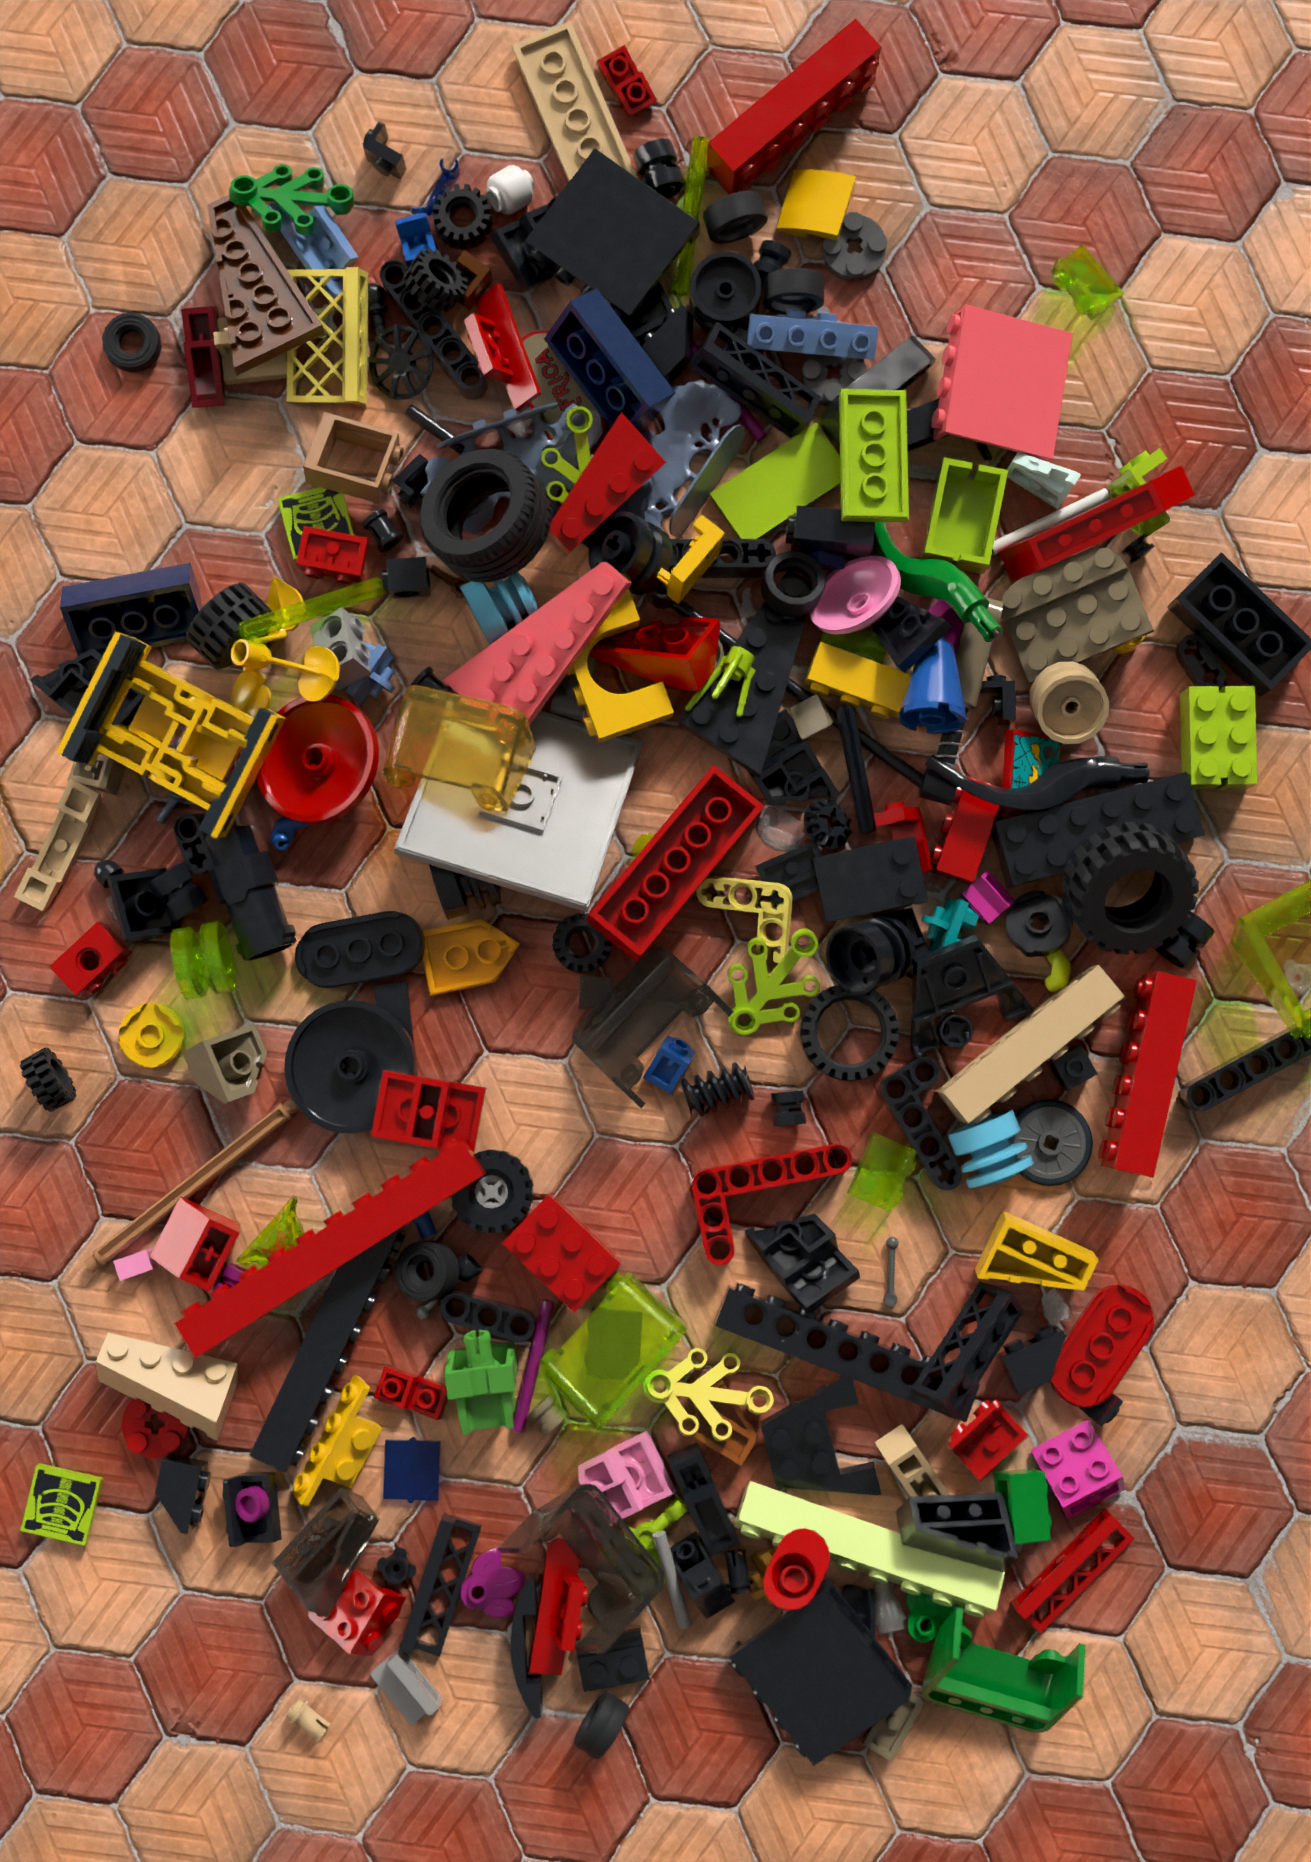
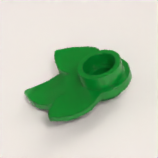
(922, 1608)

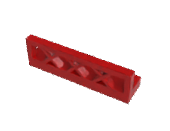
(1067, 1565)

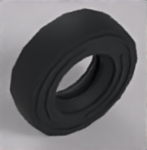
(126, 323)

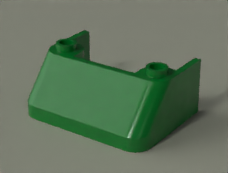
(999, 1684)

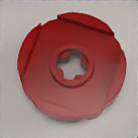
(143, 1439)

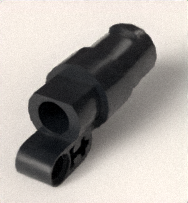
(242, 881)

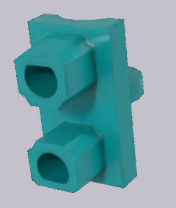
(947, 922)

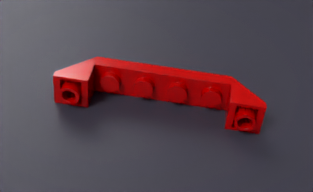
(1097, 524)

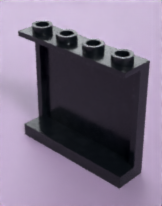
(611, 235)
(822, 1674)

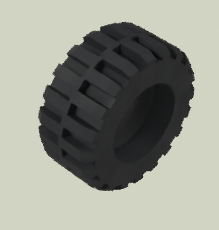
(1150, 917)

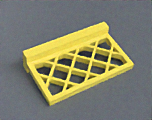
(354, 344)

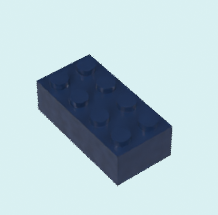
(608, 362)

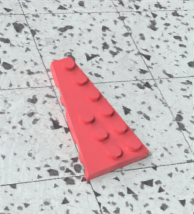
(539, 651)

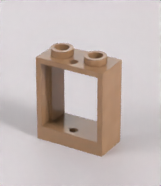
(357, 433)

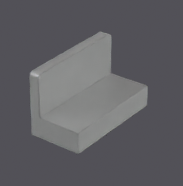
(406, 1686)

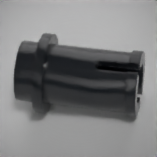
(738, 1572)

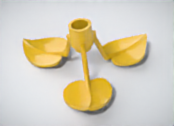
(317, 675)

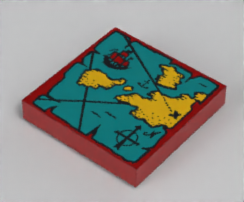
(1027, 757)

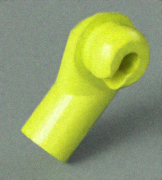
(1060, 971)

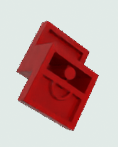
(427, 1110)

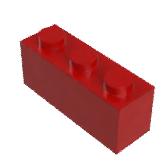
(964, 837)

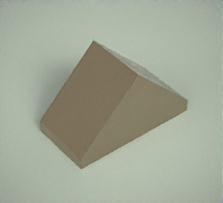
(103, 775)

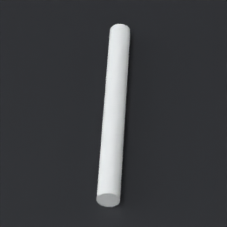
(1051, 520)

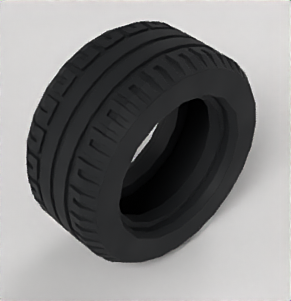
(462, 487)

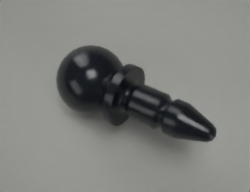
(376, 307)

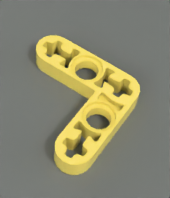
(767, 911)

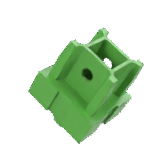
(482, 1382)

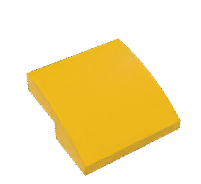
(816, 203)

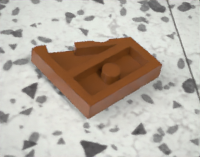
(742, 1436)

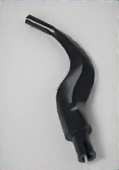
(1053, 785)

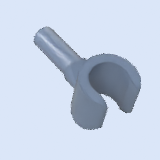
(171, 803)

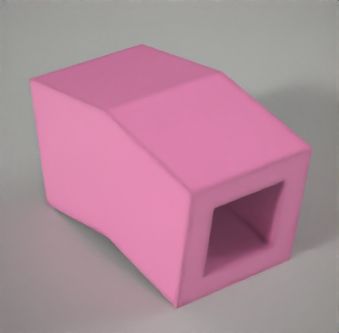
(135, 1264)

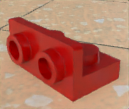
(332, 555)

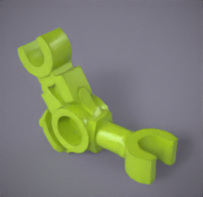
(646, 1529)

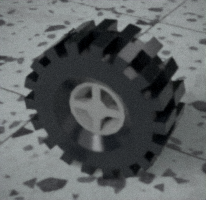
(483, 1206)

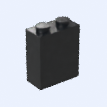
(823, 530)

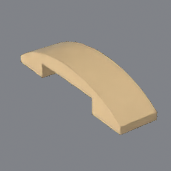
(61, 846)

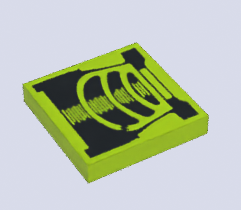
(315, 509)
(62, 1504)

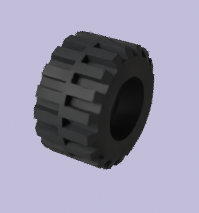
(217, 622)

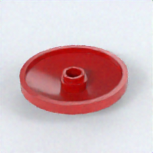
(320, 760)

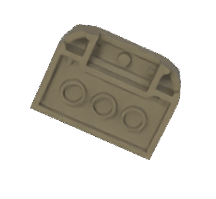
(1074, 611)

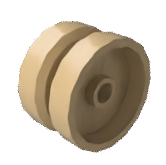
(1069, 702)

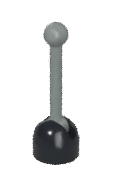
(468, 1271)

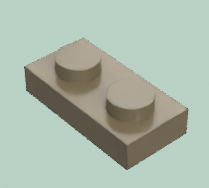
(892, 1730)

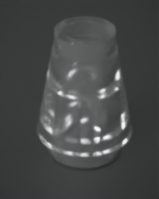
(887, 1609)

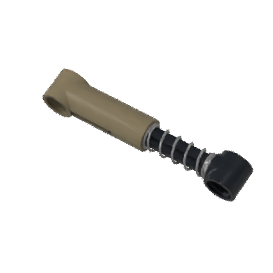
(971, 663)

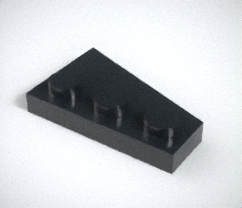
(908, 632)

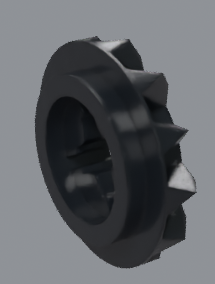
(817, 827)

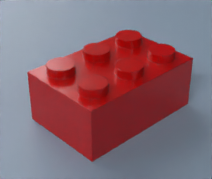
(562, 1252)

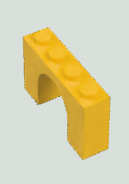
(611, 713)

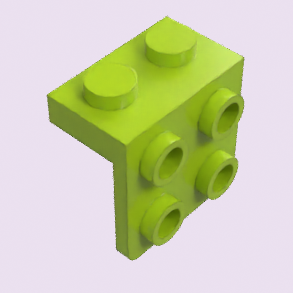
(1131, 478)

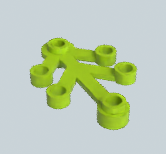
(582, 453)
(770, 986)

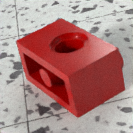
(72, 964)

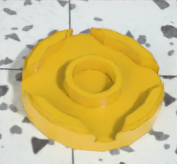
(151, 1035)

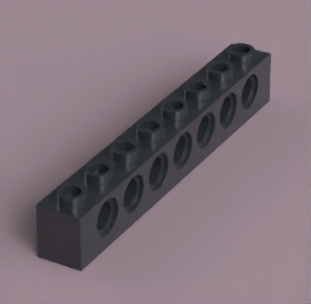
(739, 1298)

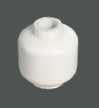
(509, 190)

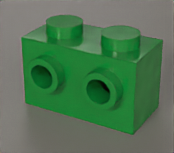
(1026, 1503)

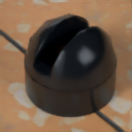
(104, 869)

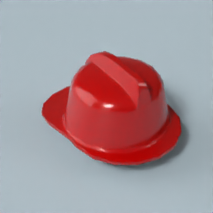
(796, 1569)

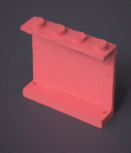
(1002, 382)

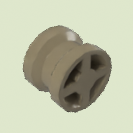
(547, 1415)

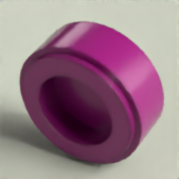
(252, 1504)

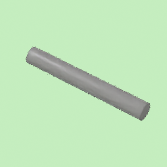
(671, 1579)

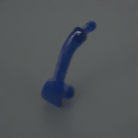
(445, 177)

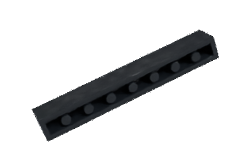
(323, 1355)

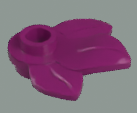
(497, 1585)

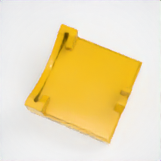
(695, 562)

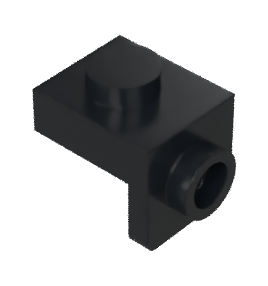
(382, 157)
(411, 482)

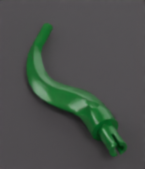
(941, 581)

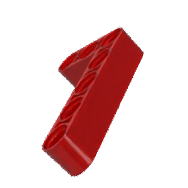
(755, 1181)

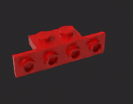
(500, 347)
(558, 1609)

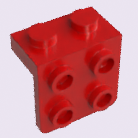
(987, 1439)
(361, 1615)

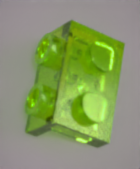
(1086, 282)
(882, 1172)

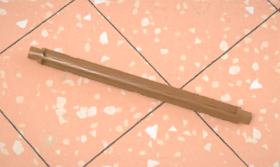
(191, 1185)

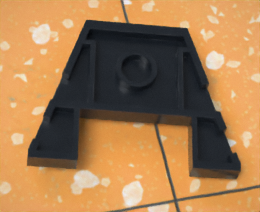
(952, 980)
(803, 1447)

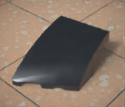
(513, 249)
(69, 683)
(791, 767)
(804, 1260)

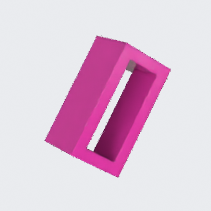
(987, 897)

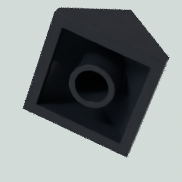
(137, 909)

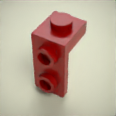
(906, 823)

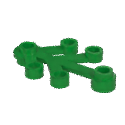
(252, 193)

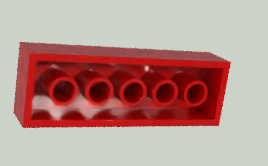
(794, 108)
(674, 863)
(1147, 1073)

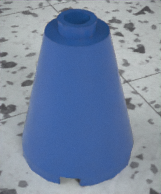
(934, 692)

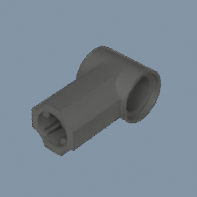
(564, 700)

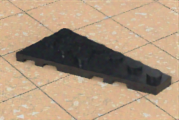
(774, 644)

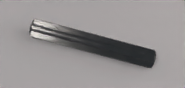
(856, 769)

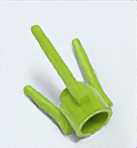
(734, 667)

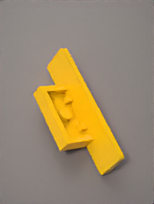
(342, 1445)

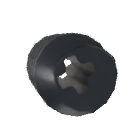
(717, 1089)

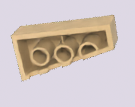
(170, 1380)

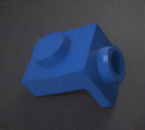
(414, 236)

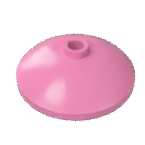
(857, 595)

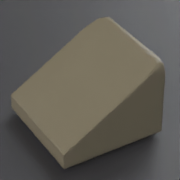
(811, 716)

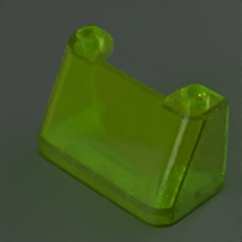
(613, 1349)

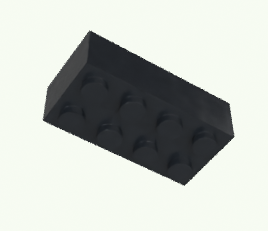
(1241, 625)

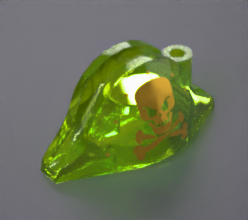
(277, 1234)

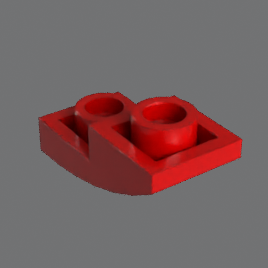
(626, 81)
(412, 1392)

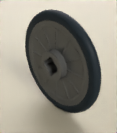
(1072, 1144)

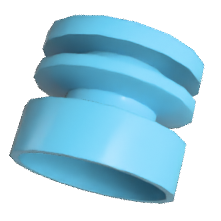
(499, 604)
(990, 1149)

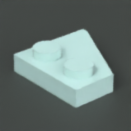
(1042, 478)

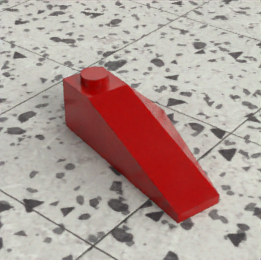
(672, 653)

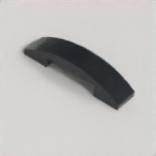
(529, 1685)

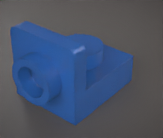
(669, 1064)

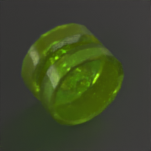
(203, 960)

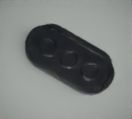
(360, 949)

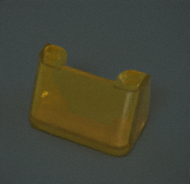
(460, 745)

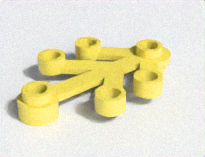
(701, 1393)

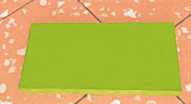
(873, 455)
(777, 483)

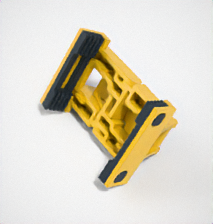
(148, 746)

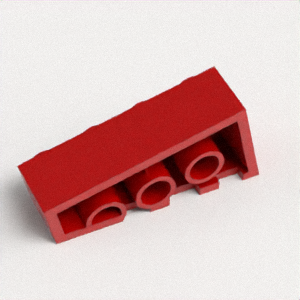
(609, 479)

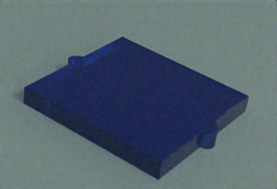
(412, 1469)

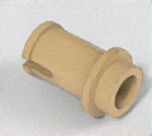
(307, 1719)

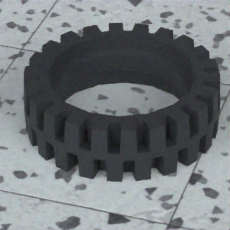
(832, 1068)

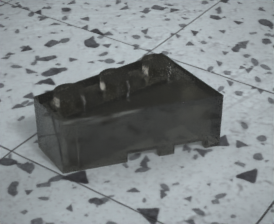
(327, 1551)

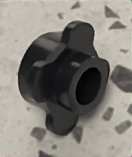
(393, 1577)

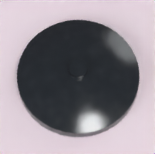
(339, 1063)

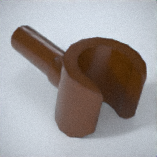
(449, 580)

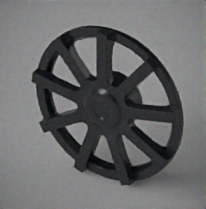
(400, 362)

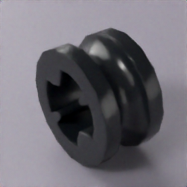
(1138, 549)

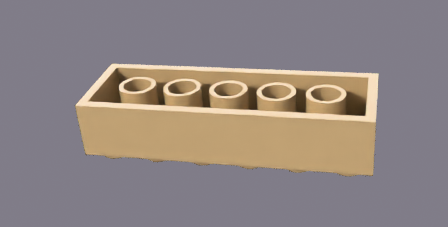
(1029, 1044)

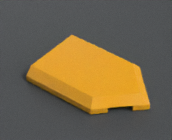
(465, 955)

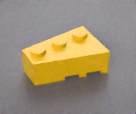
(1034, 1255)

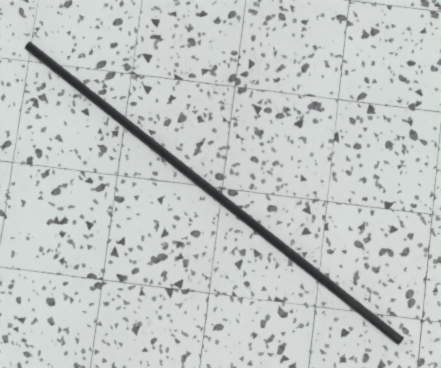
(725, 638)

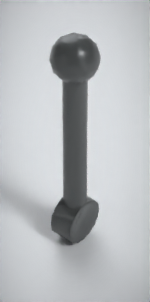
(890, 1298)

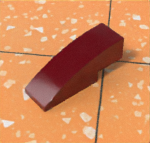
(203, 357)

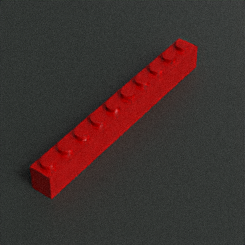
(329, 1248)

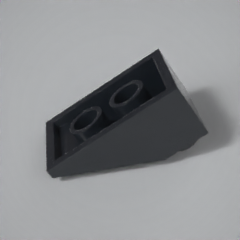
(870, 879)

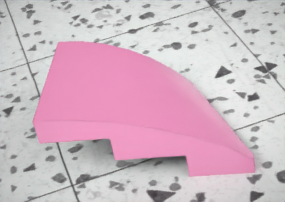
(629, 1475)

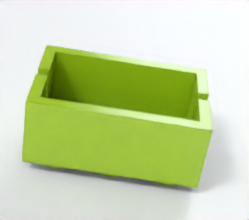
(964, 515)
(1219, 737)

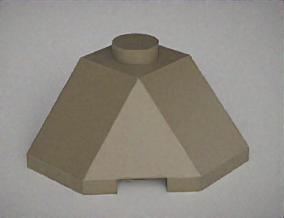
(228, 1063)

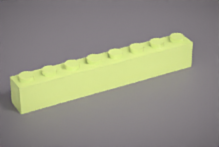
(870, 1550)

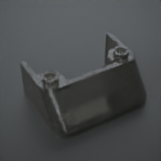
(638, 1013)
(610, 1551)

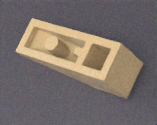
(910, 1464)

